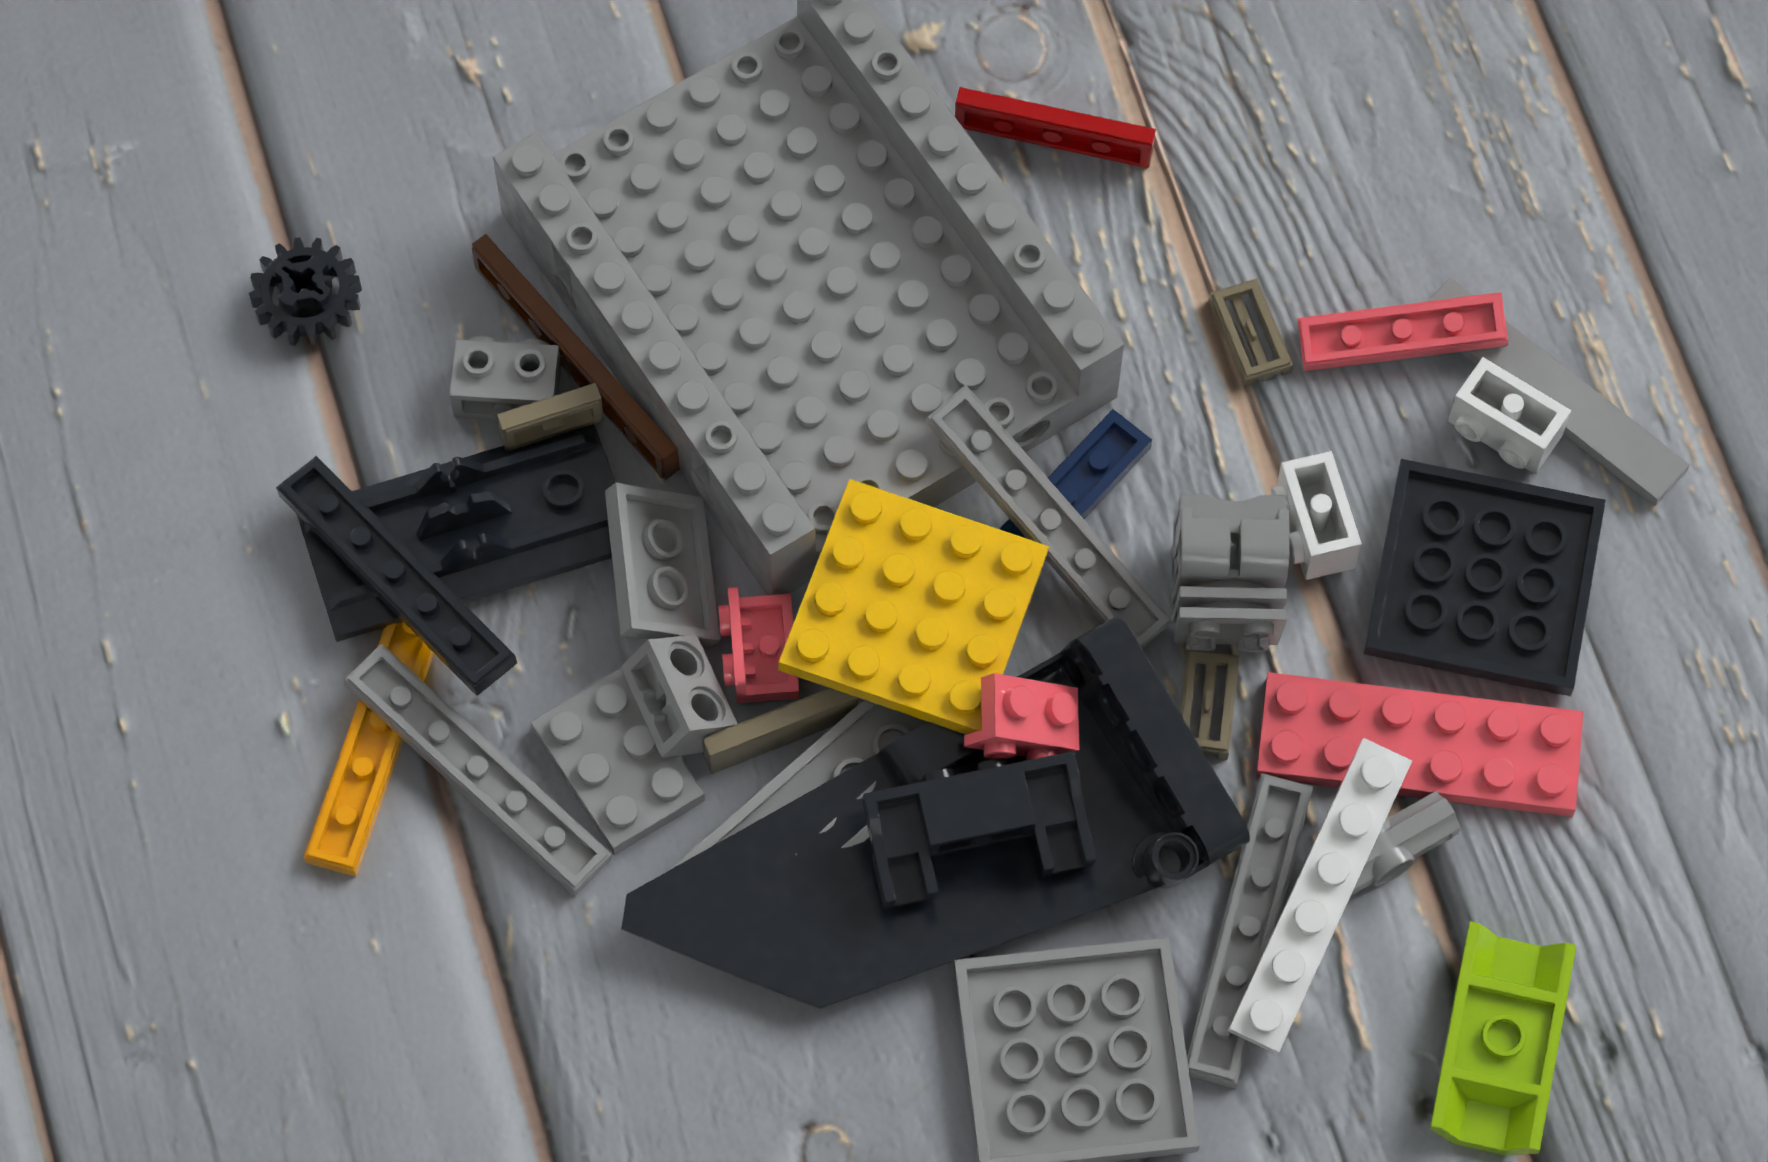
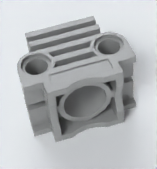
(1230, 571)

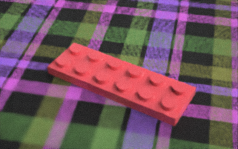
(1457, 744)

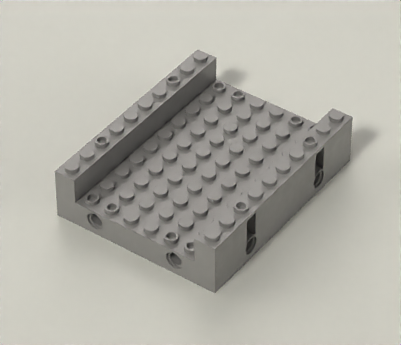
(805, 275)

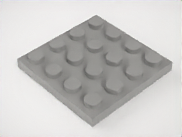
(1076, 1054)

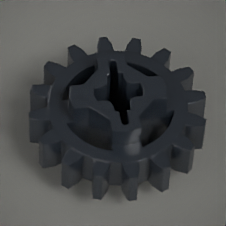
(301, 308)

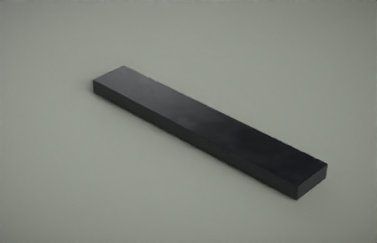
(397, 576)

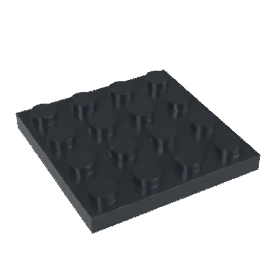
(1485, 577)

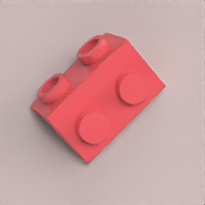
(758, 637)
(1025, 718)

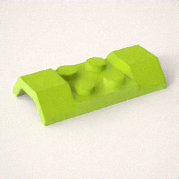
(1502, 1043)

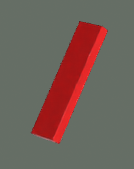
(1055, 127)

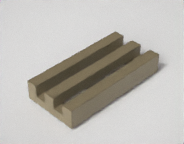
(1263, 368)
(550, 417)
(1212, 660)

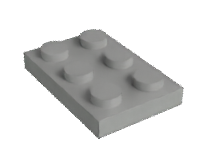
(661, 564)
(614, 763)

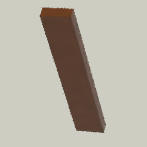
(575, 356)

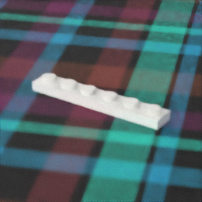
(1319, 896)

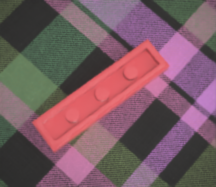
(1402, 331)

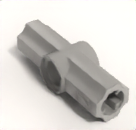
(1406, 838)

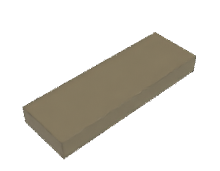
(776, 728)

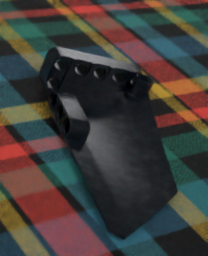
(817, 917)

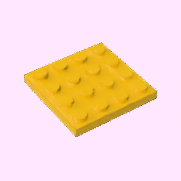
(912, 607)

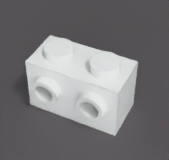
(1508, 416)
(1319, 516)

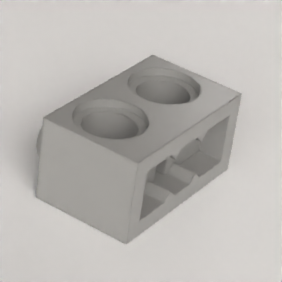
(677, 694)

